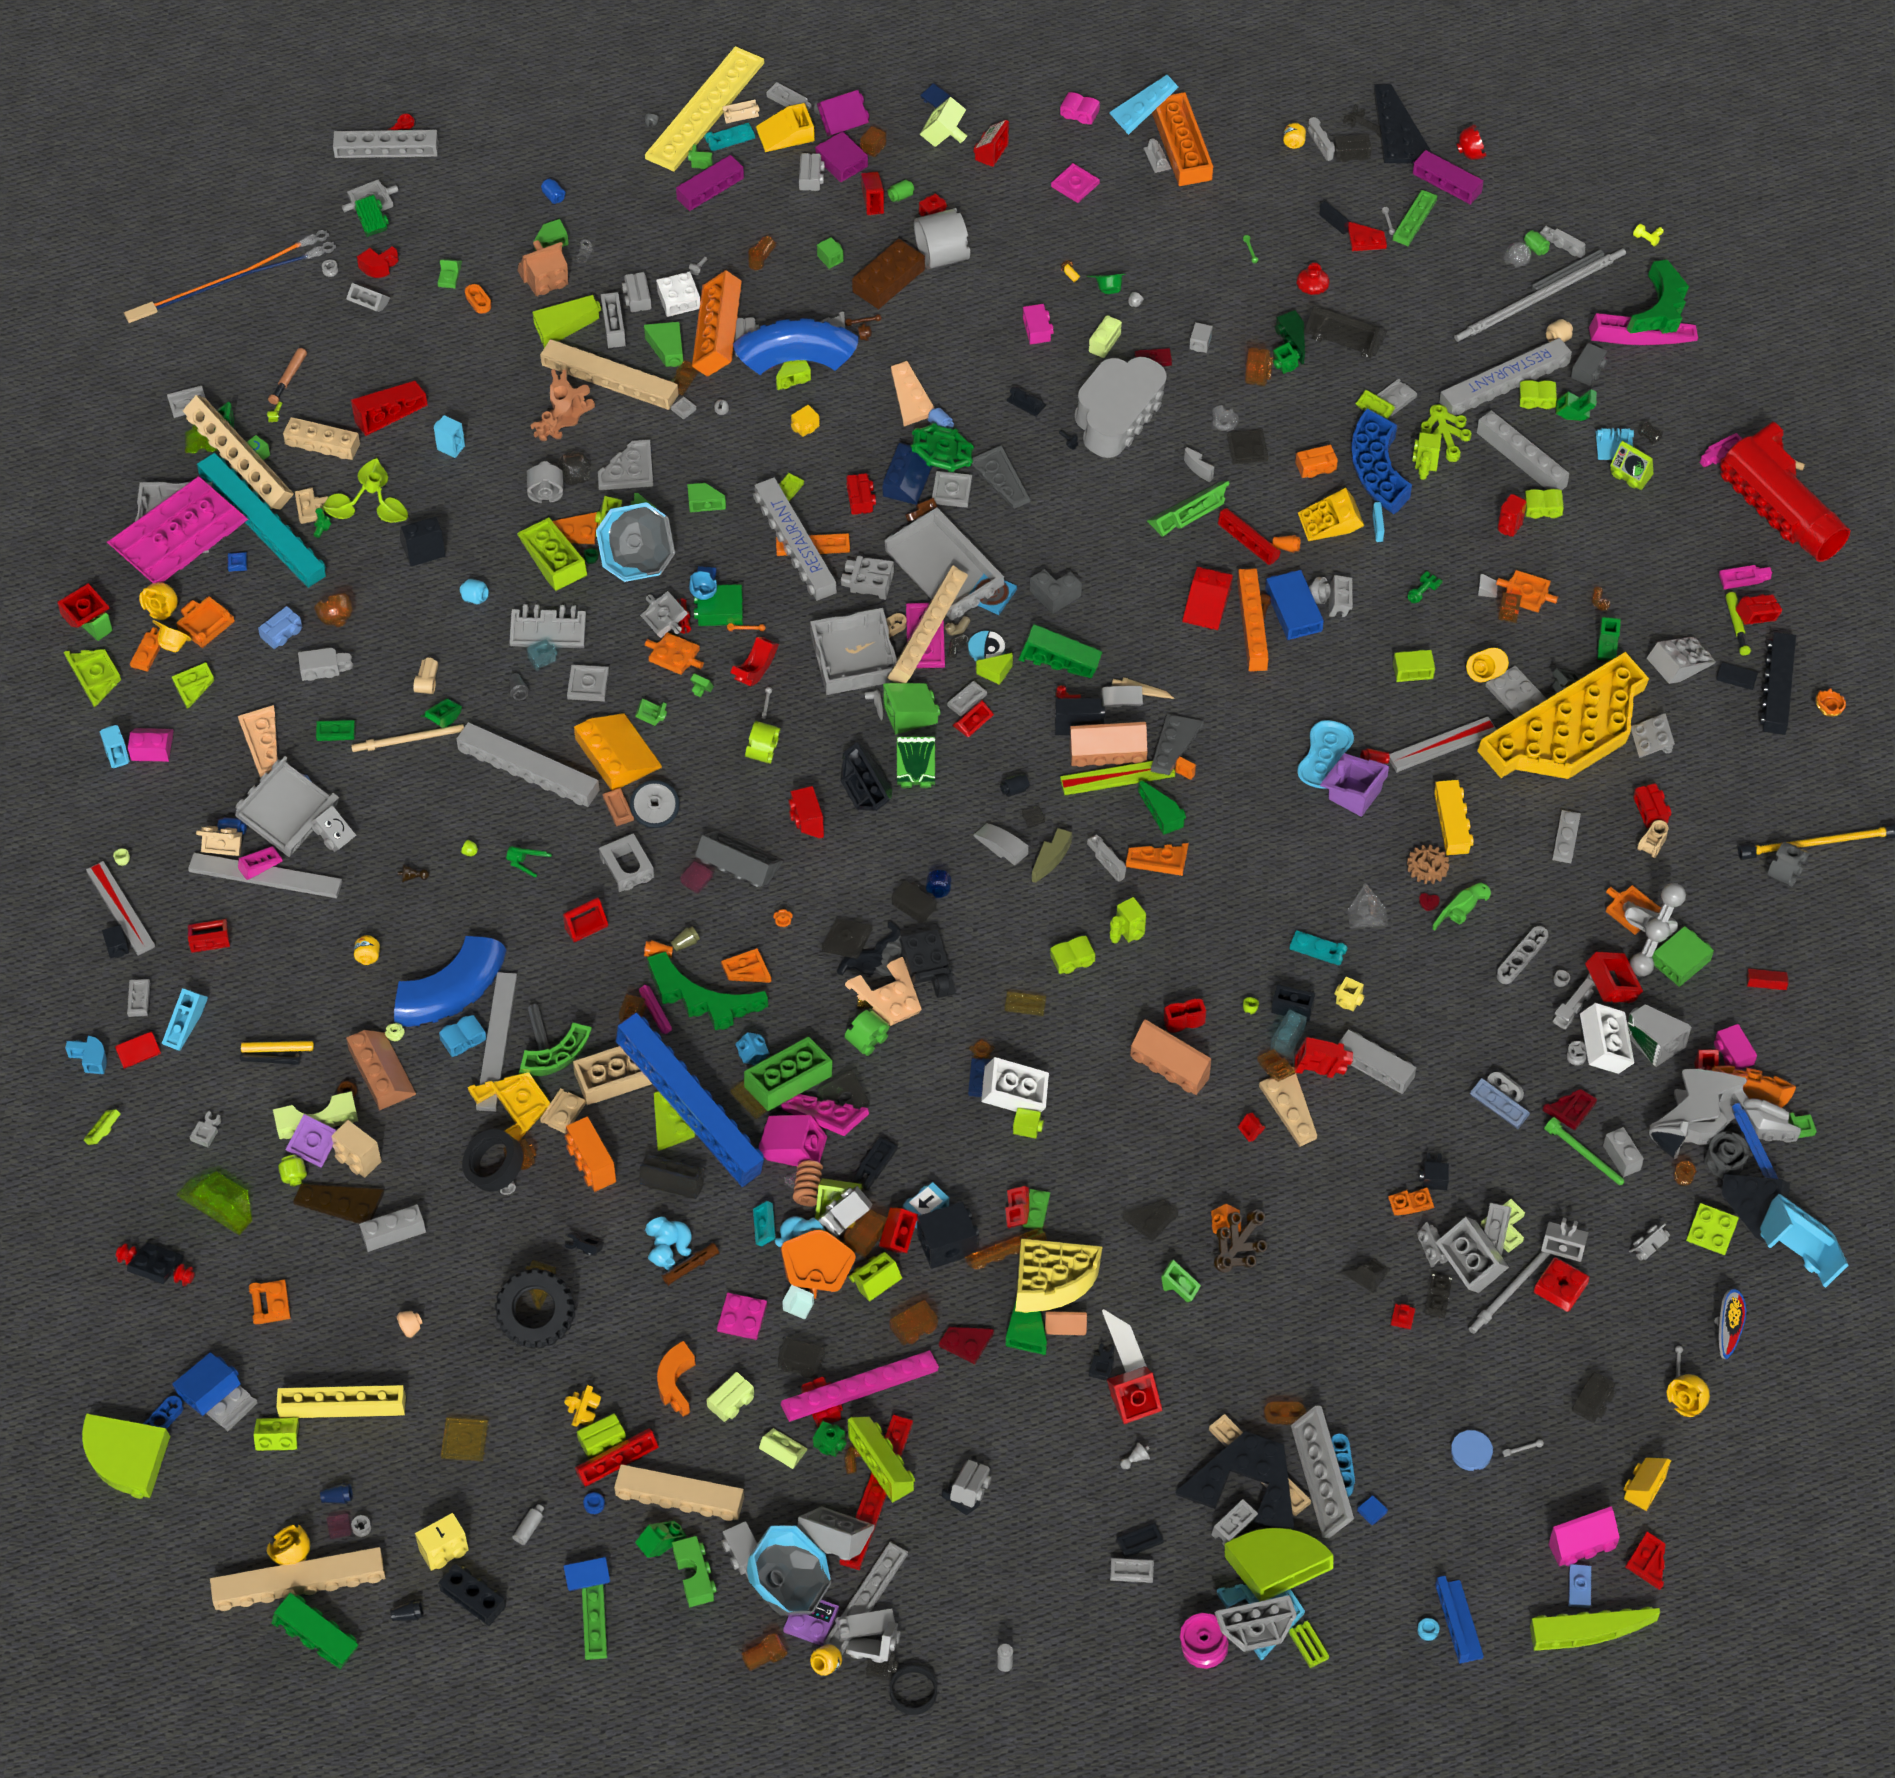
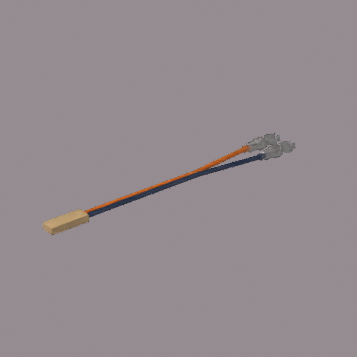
(151, 308)

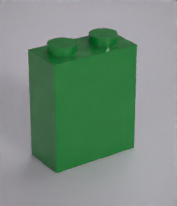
(722, 608)

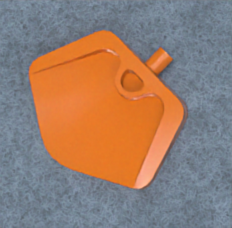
(817, 1261)

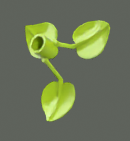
(372, 477)

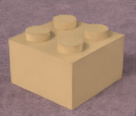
(356, 1149)

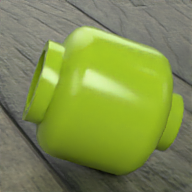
(292, 1170)

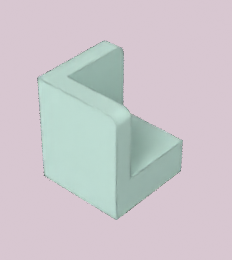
(798, 1302)

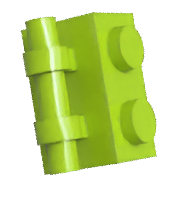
(1427, 453)
(1128, 921)
(876, 1276)

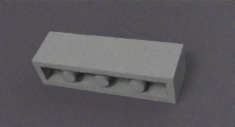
(1378, 1062)

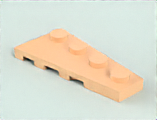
(260, 734)

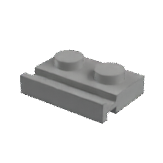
(1398, 395)
(181, 399)
(232, 1408)

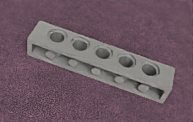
(385, 143)

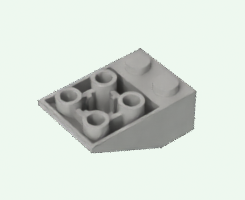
(1679, 658)

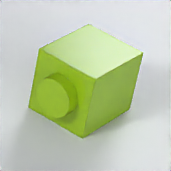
(1027, 1123)

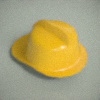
(171, 639)
(1487, 664)

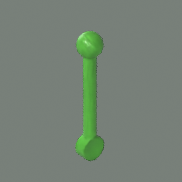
(1246, 238)

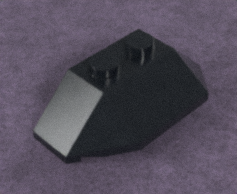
(864, 779)

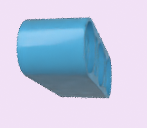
(1344, 1457)

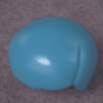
(702, 585)

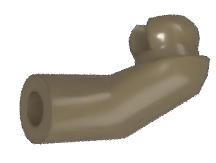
(952, 629)

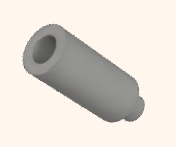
(528, 1525)
(1005, 1657)

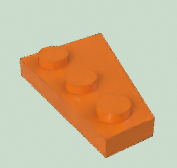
(1164, 860)

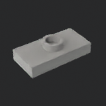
(967, 698)
(138, 997)
(1131, 1570)

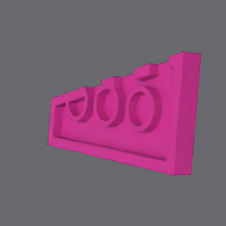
(826, 1113)

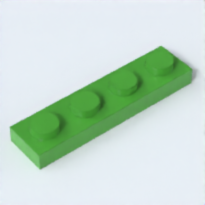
(1415, 218)
(594, 1622)

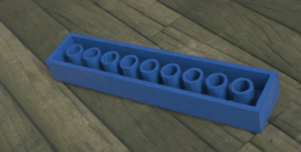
(690, 1099)

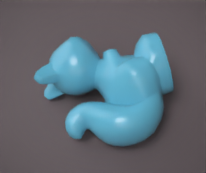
(795, 1227)
(665, 1235)

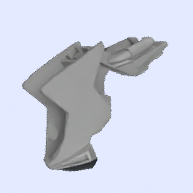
(1707, 1109)

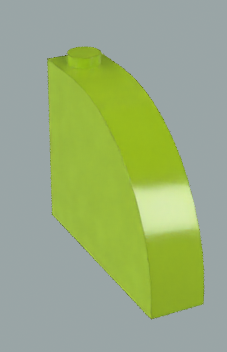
(125, 1453)
(1277, 1560)

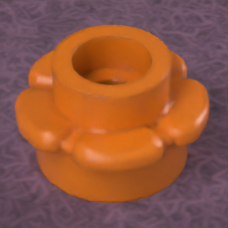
(782, 917)

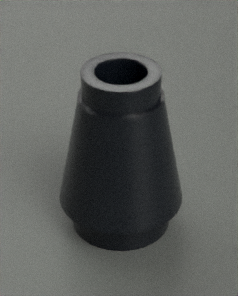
(408, 1611)

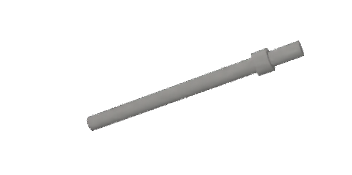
(1486, 1315)

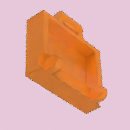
(204, 621)

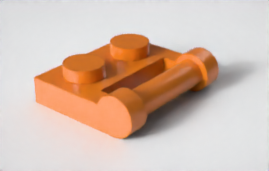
(276, 1300)

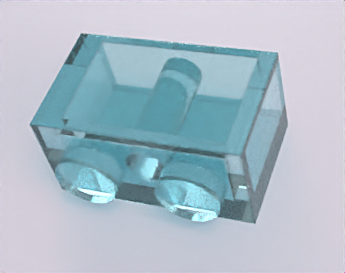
(1288, 1033)

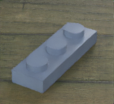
(1499, 1103)

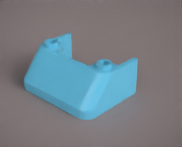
(1805, 1236)

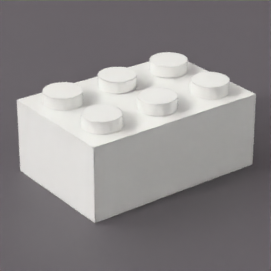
(1607, 1038)
(1014, 1086)

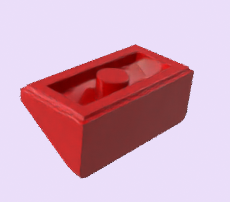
(973, 719)
(1767, 979)
(137, 1050)

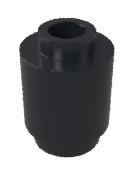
(1014, 785)

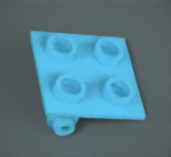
(1609, 441)

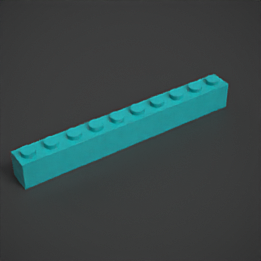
(262, 521)

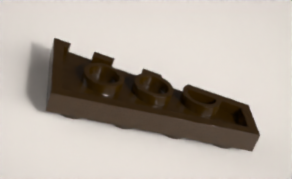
(342, 1202)

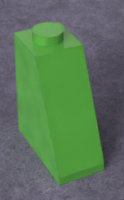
(666, 342)

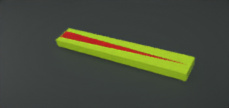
(1110, 778)

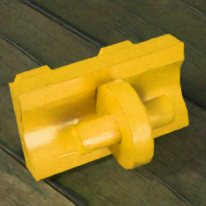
(587, 1398)

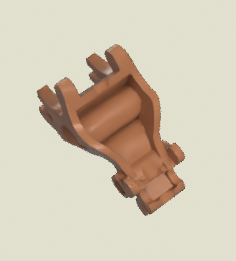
(567, 406)

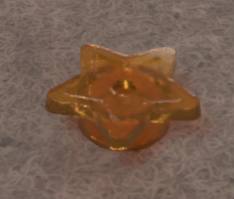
(981, 1045)

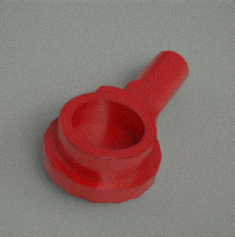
(404, 122)

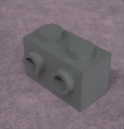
(1589, 364)

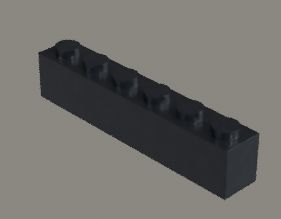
(1779, 683)

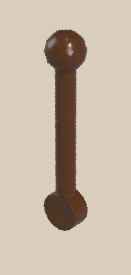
(849, 322)

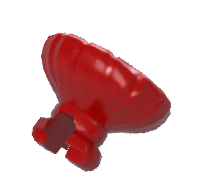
(1313, 280)

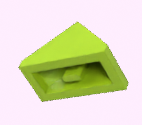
(995, 667)

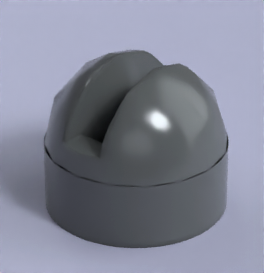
(651, 118)

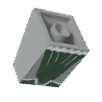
(1657, 1033)

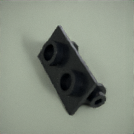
(1025, 402)

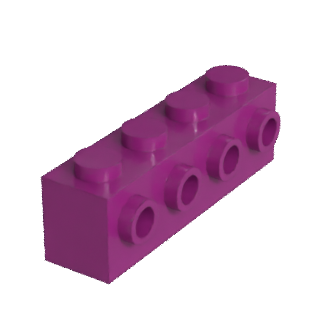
(1448, 177)
(709, 182)

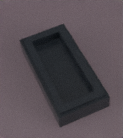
(1334, 217)
(1737, 676)
(1139, 1540)

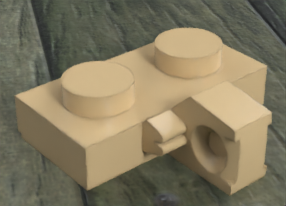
(308, 504)

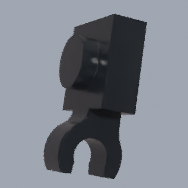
(589, 1245)

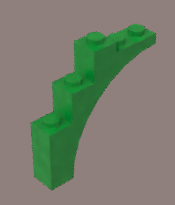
(1667, 312)
(697, 1000)

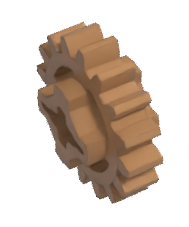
(1425, 862)

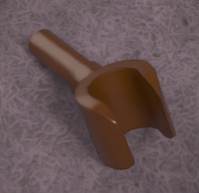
(1265, 601)

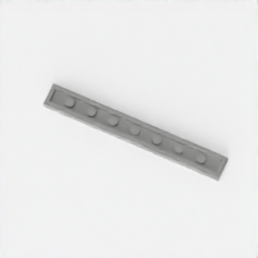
(272, 877)
(497, 1035)

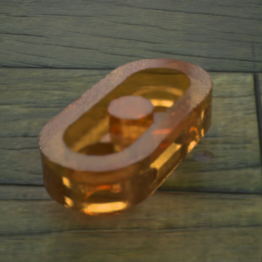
(1284, 1412)

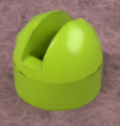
(469, 848)
(1254, 1005)

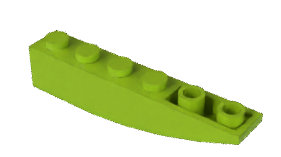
(1588, 1628)

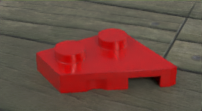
(1365, 238)
(1648, 1560)

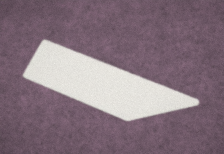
(1124, 1342)

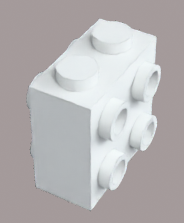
(678, 294)

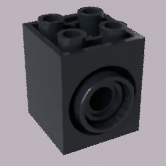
(947, 1234)

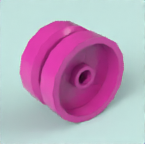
(1203, 1641)

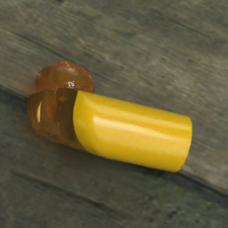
(1069, 271)

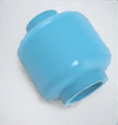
(474, 591)

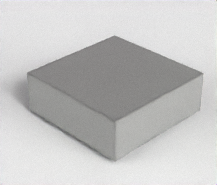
(683, 408)

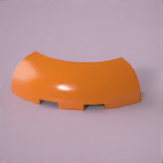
(1762, 1087)

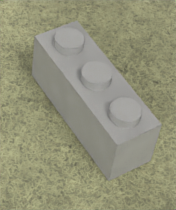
(613, 320)
(392, 1228)

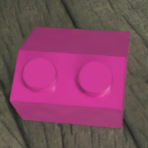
(150, 744)

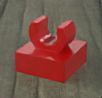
(1251, 1127)
(1403, 1316)

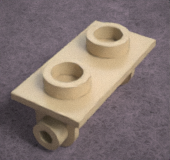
(740, 111)

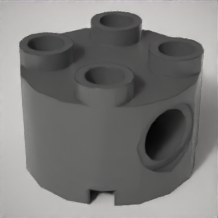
(1788, 864)
(1726, 1154)

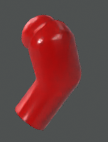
(1061, 693)

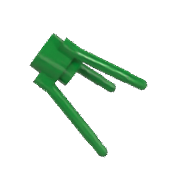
(518, 855)

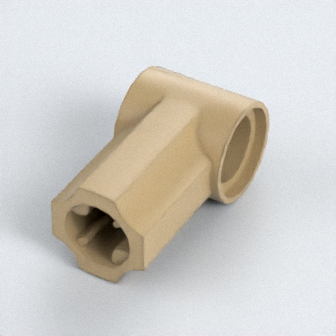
(426, 681)

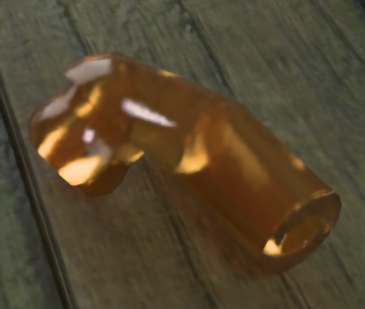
(849, 1458)

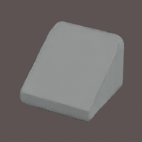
(1487, 586)

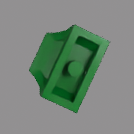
(443, 713)

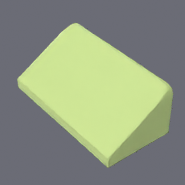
(782, 1448)

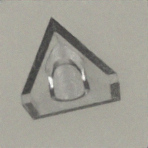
(1367, 910)

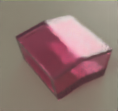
(696, 877)

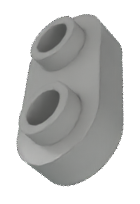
(1507, 1085)

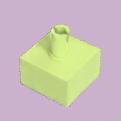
(944, 123)

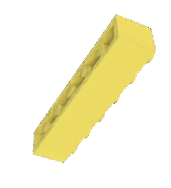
(341, 1401)

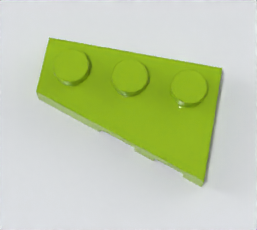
(669, 1125)

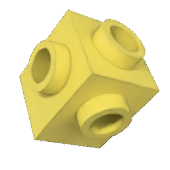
(1349, 994)

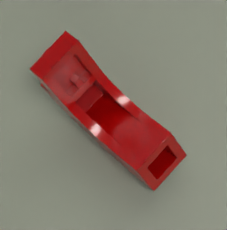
(757, 662)

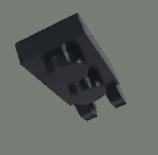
(875, 1162)

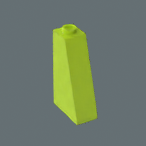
(565, 318)

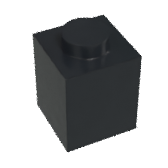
(115, 941)

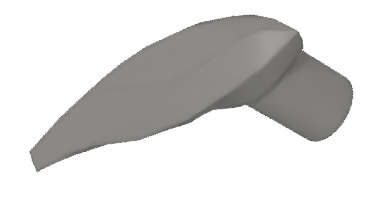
(876, 695)

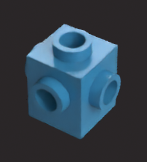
(752, 1048)

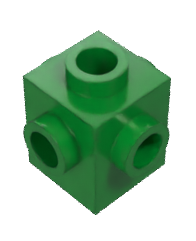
(1285, 358)
(829, 1439)

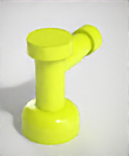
(1653, 238)

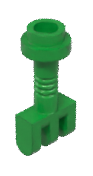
(1415, 595)

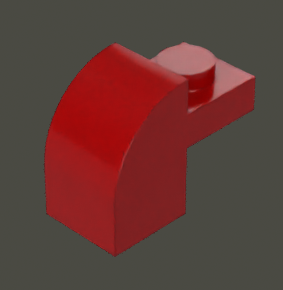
(377, 265)

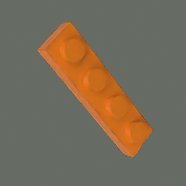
(824, 544)

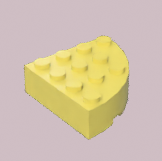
(1054, 1273)

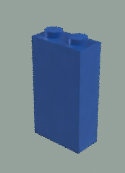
(1294, 604)

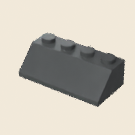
(738, 858)

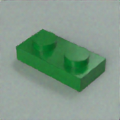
(335, 730)

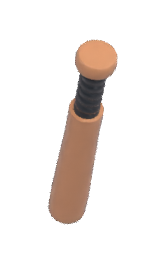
(291, 369)

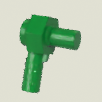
(322, 523)

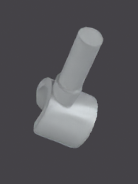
(695, 268)

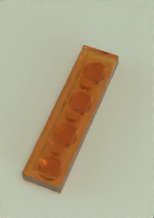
(999, 1251)

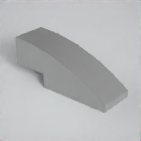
(1002, 843)

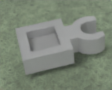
(206, 1132)

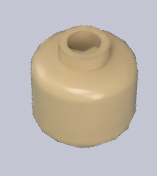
(1559, 329)

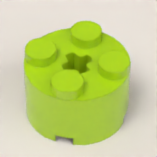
(762, 742)

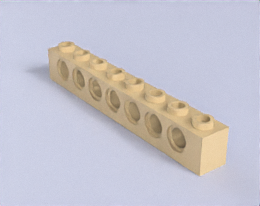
(279, 493)

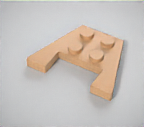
(891, 1002)

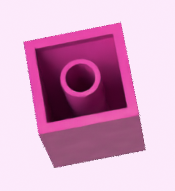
(792, 1139)

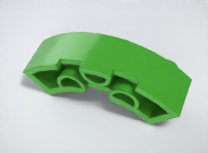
(554, 1059)

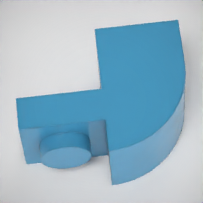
(91, 1053)

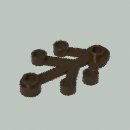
(1237, 1242)

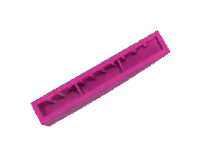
(1614, 330)

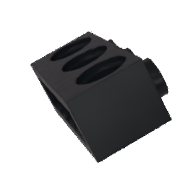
(473, 1604)

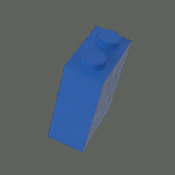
(207, 1383)

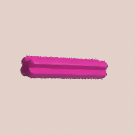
(655, 1009)

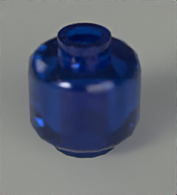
(938, 883)

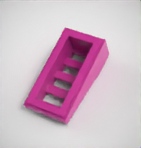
(250, 870)

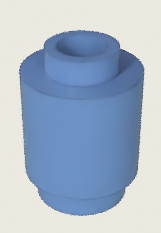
(940, 418)

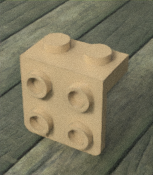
(221, 841)

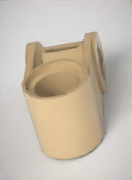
(1653, 841)

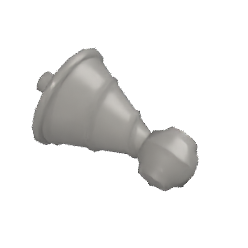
(1138, 1454)

